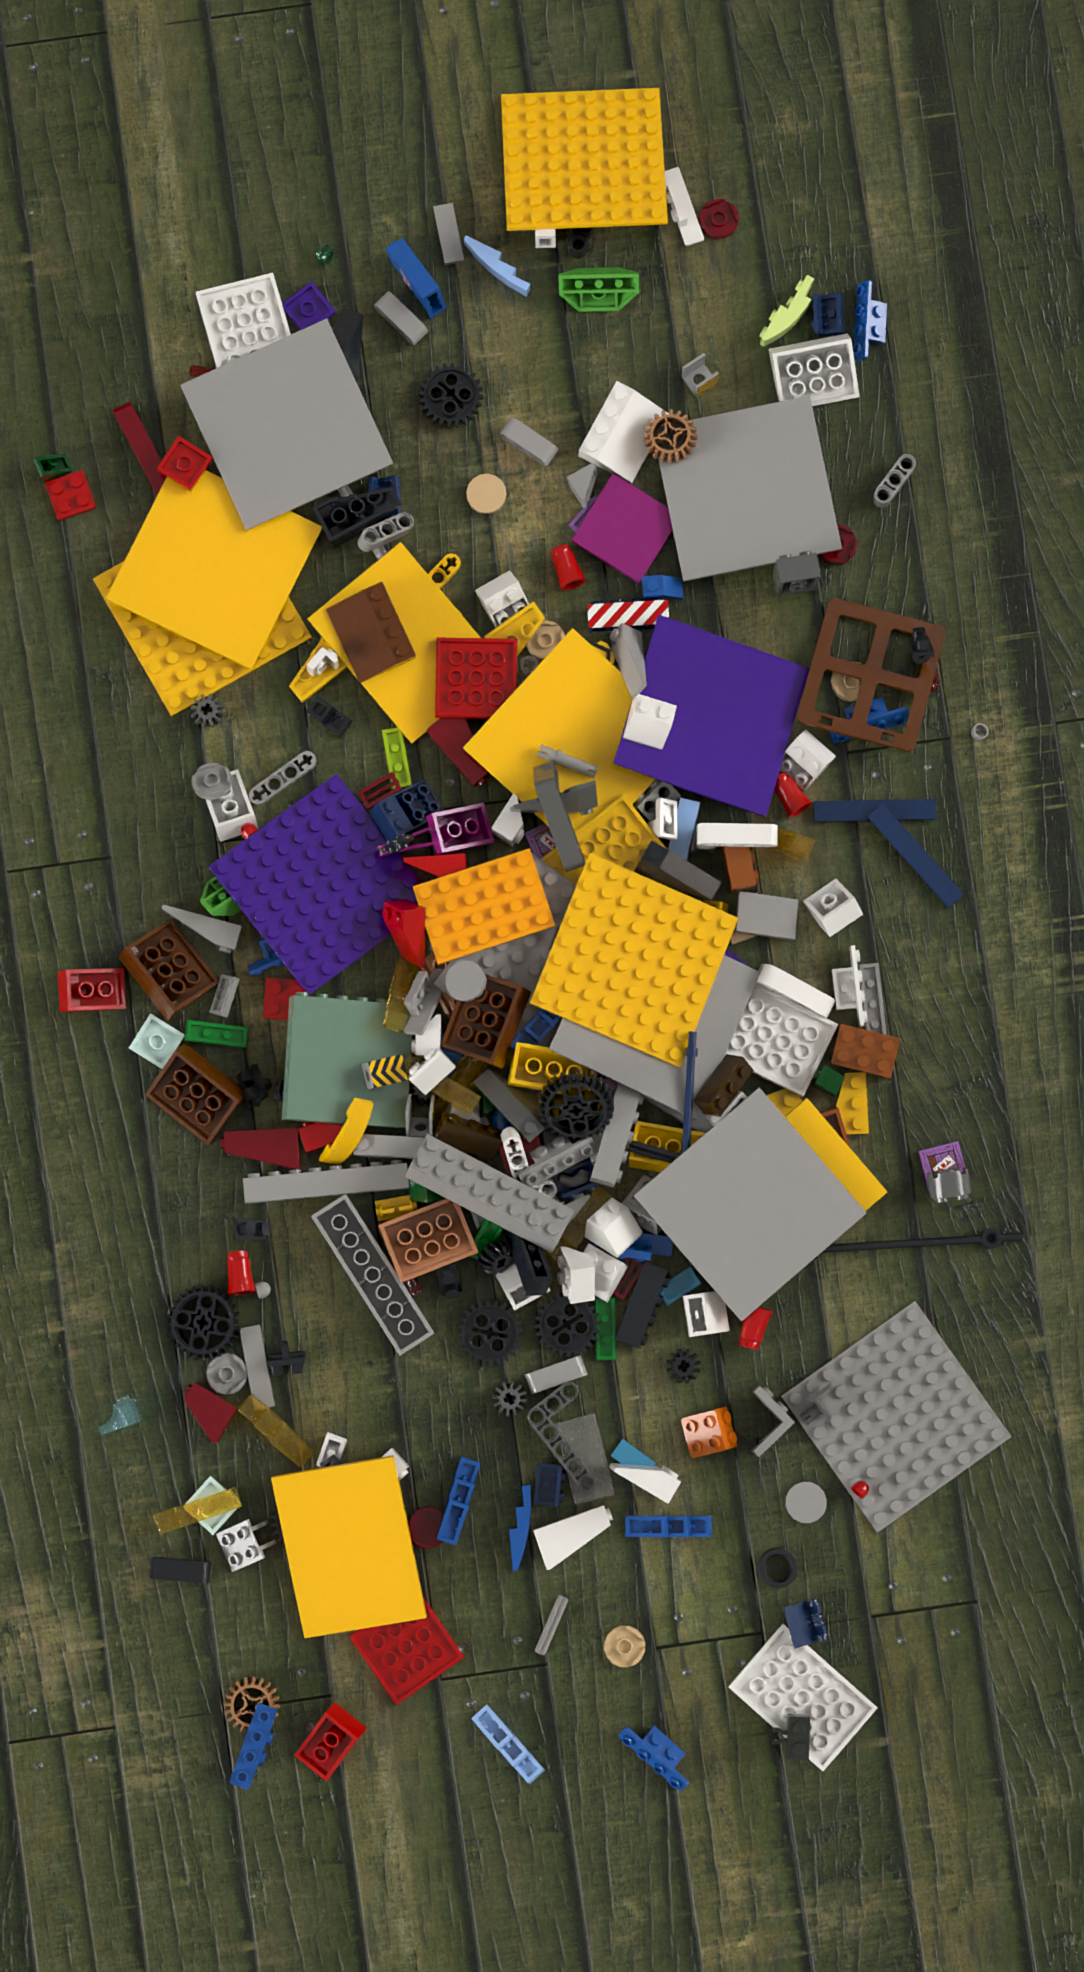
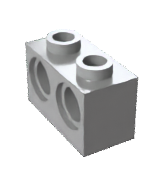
(652, 794)

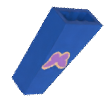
(416, 277)

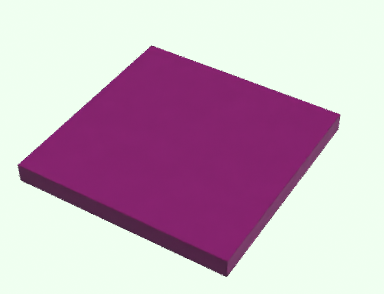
(625, 528)

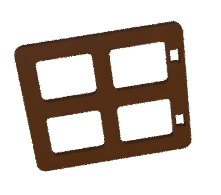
(870, 675)

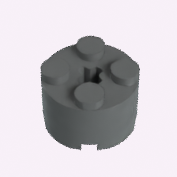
(948, 1184)

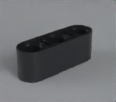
(582, 238)
(180, 1570)

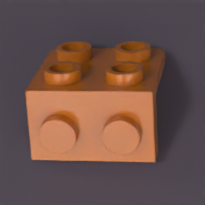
(709, 1432)

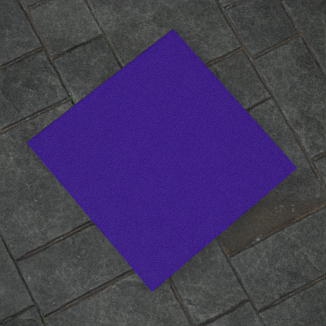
(728, 716)
(317, 883)

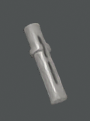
(568, 761)

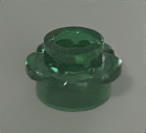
(325, 254)

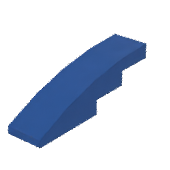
(536, 1028)
(458, 1500)
(668, 1526)
(519, 1535)

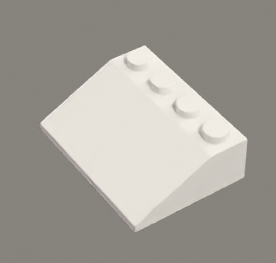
(815, 369)
(618, 431)
(656, 1481)

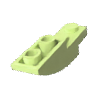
(784, 318)

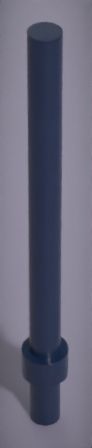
(691, 1052)

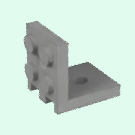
(779, 1411)

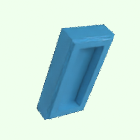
(680, 1285)
(628, 1454)

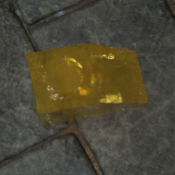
(794, 844)

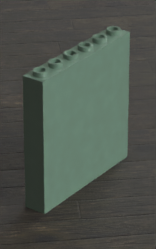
(325, 1057)

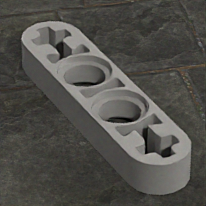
(284, 780)

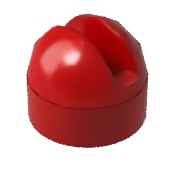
(248, 829)
(860, 1488)

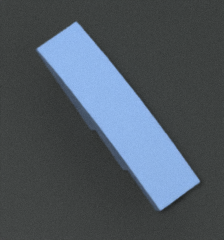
(492, 262)
(686, 823)
(508, 1744)

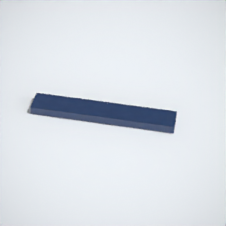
(859, 810)
(915, 855)

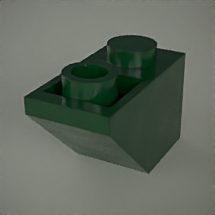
(827, 1080)

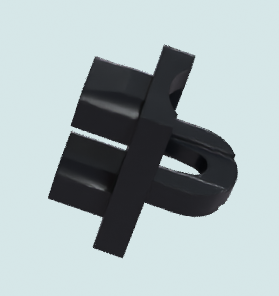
(920, 645)
(256, 1092)
(251, 1229)
(449, 1281)
(278, 1360)

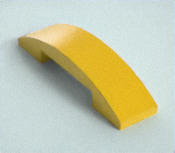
(350, 1134)

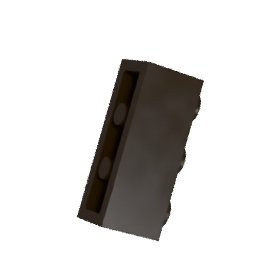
(723, 1085)
(468, 1135)

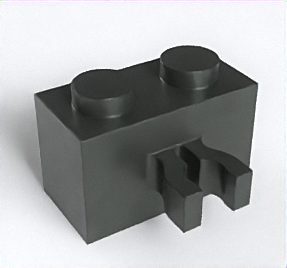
(797, 1736)

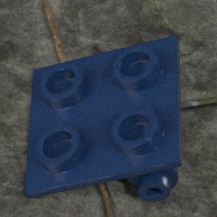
(805, 1623)

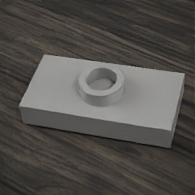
(224, 995)

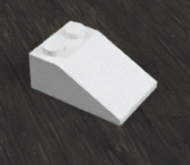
(231, 810)

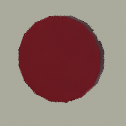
(718, 219)
(849, 547)
(424, 1527)

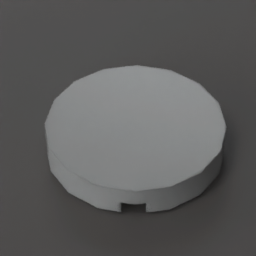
(212, 781)
(465, 981)
(227, 1374)
(806, 1502)

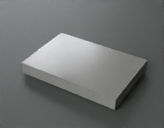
(766, 915)

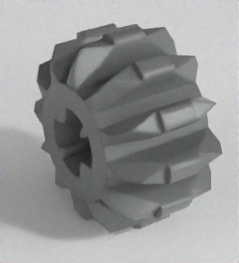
(203, 705)
(512, 1392)

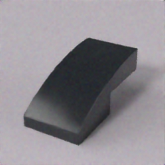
(329, 716)

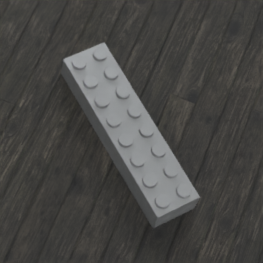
(489, 1193)
(373, 1274)

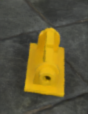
(394, 1207)

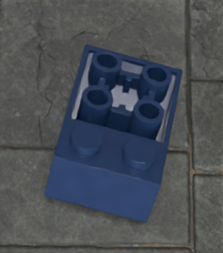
(405, 810)

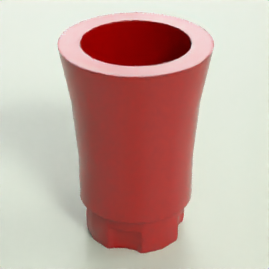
(567, 568)
(791, 796)
(239, 1273)
(754, 1328)

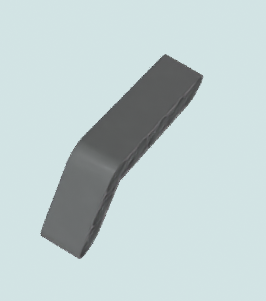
(547, 789)
(559, 1438)

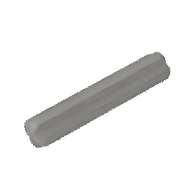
(551, 1625)

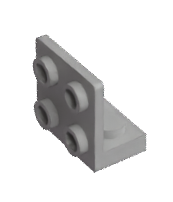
(639, 1213)

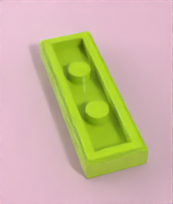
(396, 756)

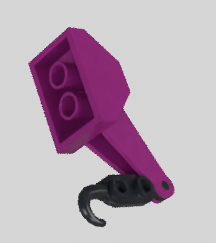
(451, 832)

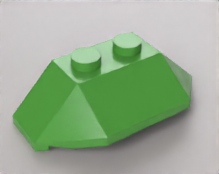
(598, 288)
(218, 900)

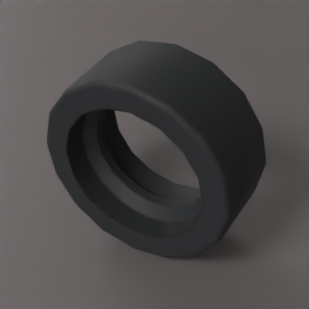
(762, 1568)

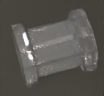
(528, 659)

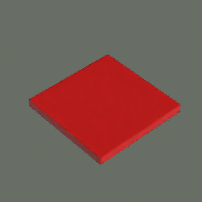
(474, 676)
(407, 1653)

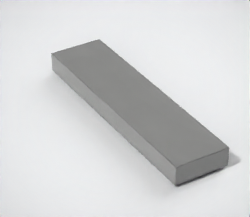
(873, 998)
(257, 1364)

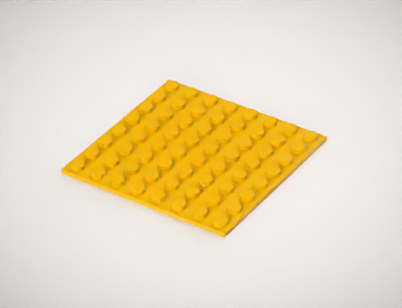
(583, 159)
(207, 574)
(184, 668)
(570, 705)
(634, 960)

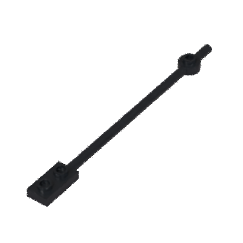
(940, 1241)

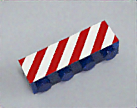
(636, 614)

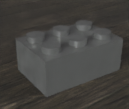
(796, 573)

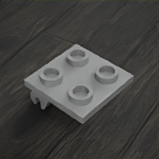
(241, 1545)

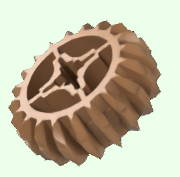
(663, 439)
(247, 1696)

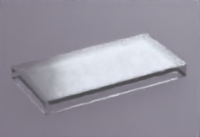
(586, 1441)

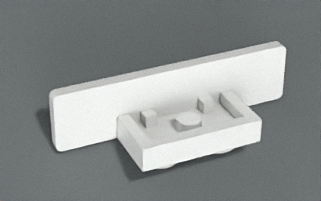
(682, 208)
(847, 987)

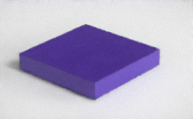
(308, 307)

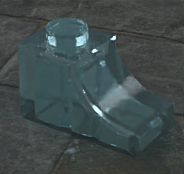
(124, 1415)

